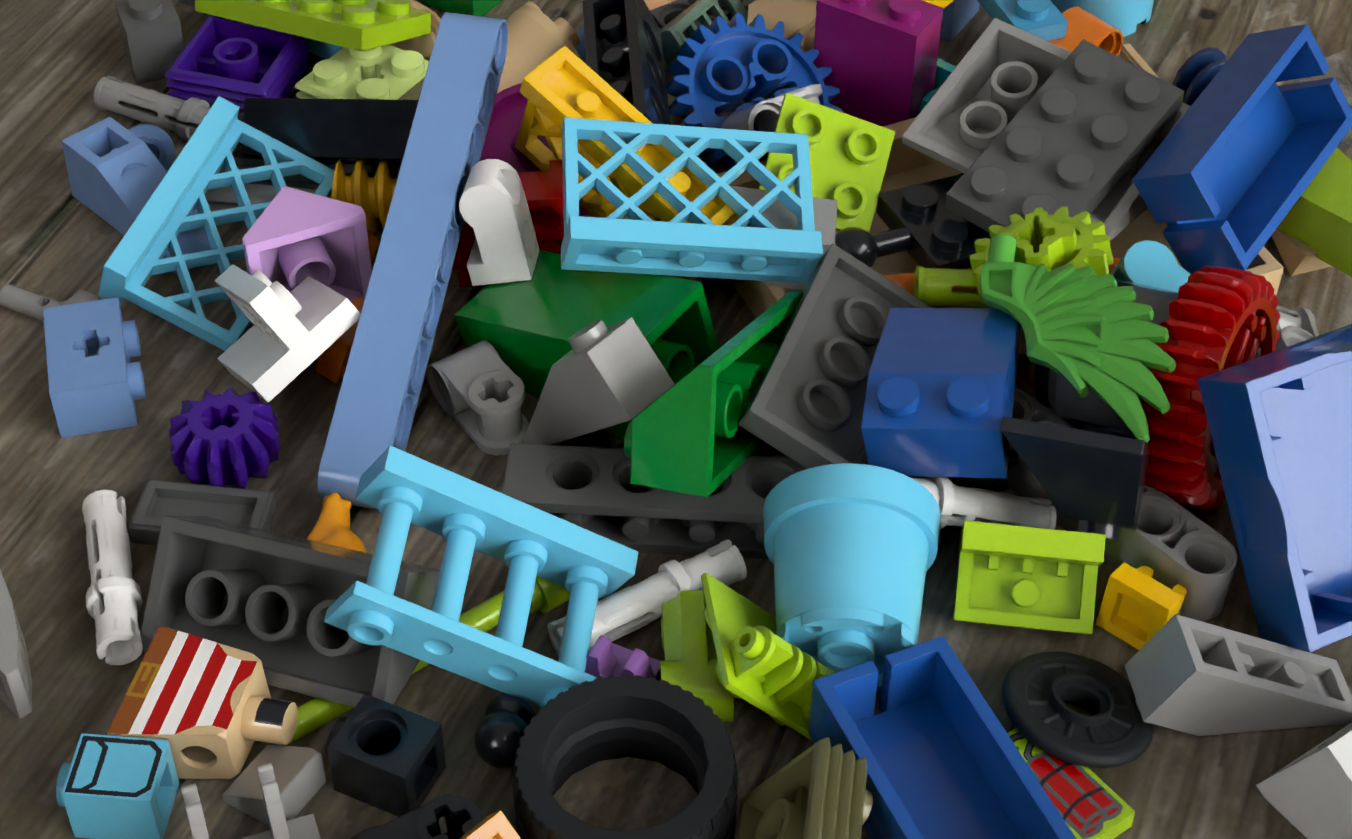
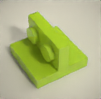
(1027, 577)

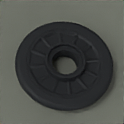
(1034, 702)

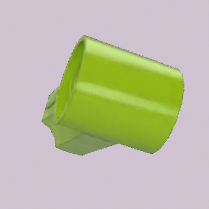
(691, 652)

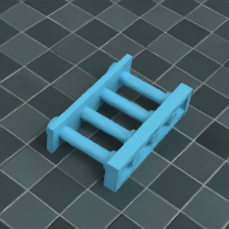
(483, 520)

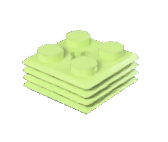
(366, 74)

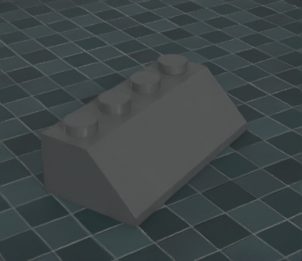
(271, 600)

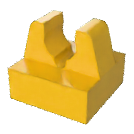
(1137, 605)

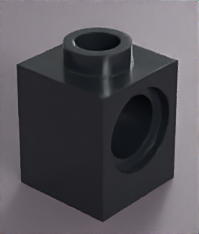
(385, 756)

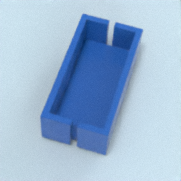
(1245, 150)
(933, 751)

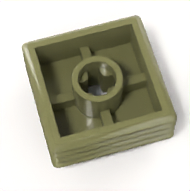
(809, 798)

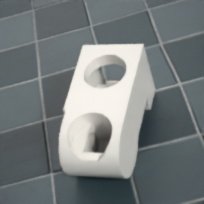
(502, 224)

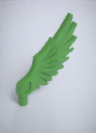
(1082, 330)

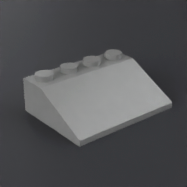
(989, 91)

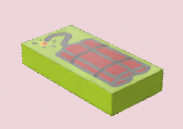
(1078, 793)

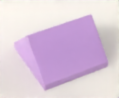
(311, 237)

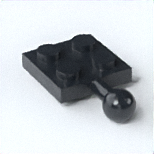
(919, 226)

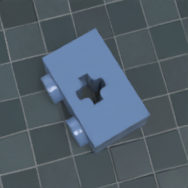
(91, 367)

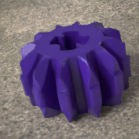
(224, 439)

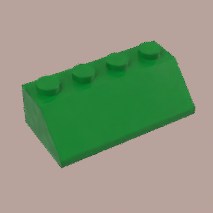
(692, 431)

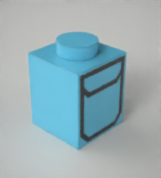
(118, 787)

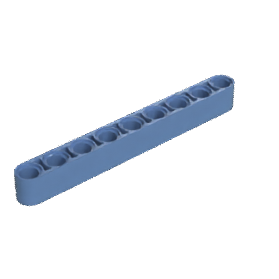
(415, 252)

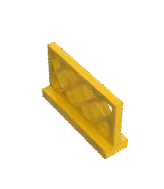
(571, 89)

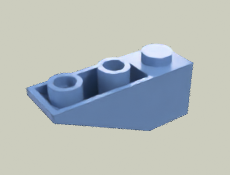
(116, 176)

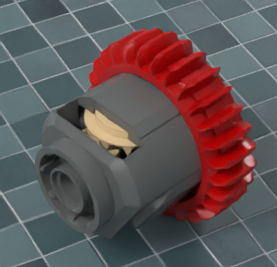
(1212, 325)

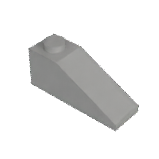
(598, 383)
(1230, 682)

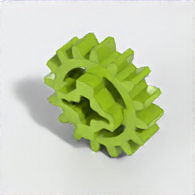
(1051, 242)

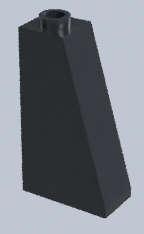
(334, 127)

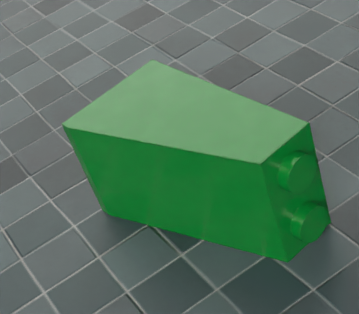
(537, 316)

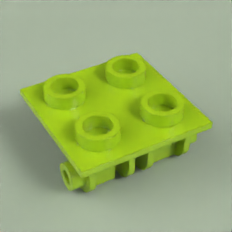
(844, 155)
(758, 662)

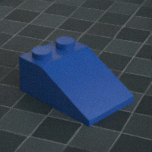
(942, 392)

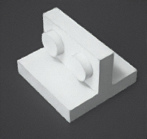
(286, 328)

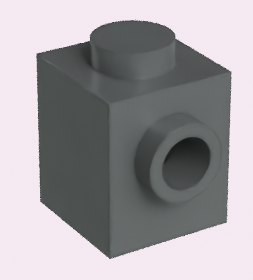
(149, 37)

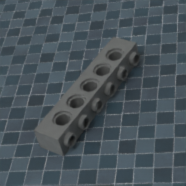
(595, 493)

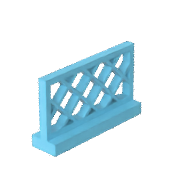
(170, 212)
(695, 247)

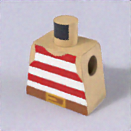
(205, 702)

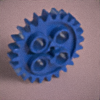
(734, 59)

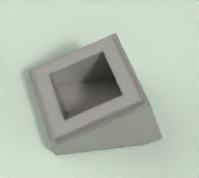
(298, 777)

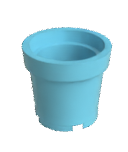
(850, 561)

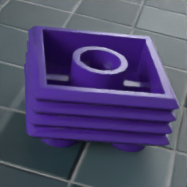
(237, 63)

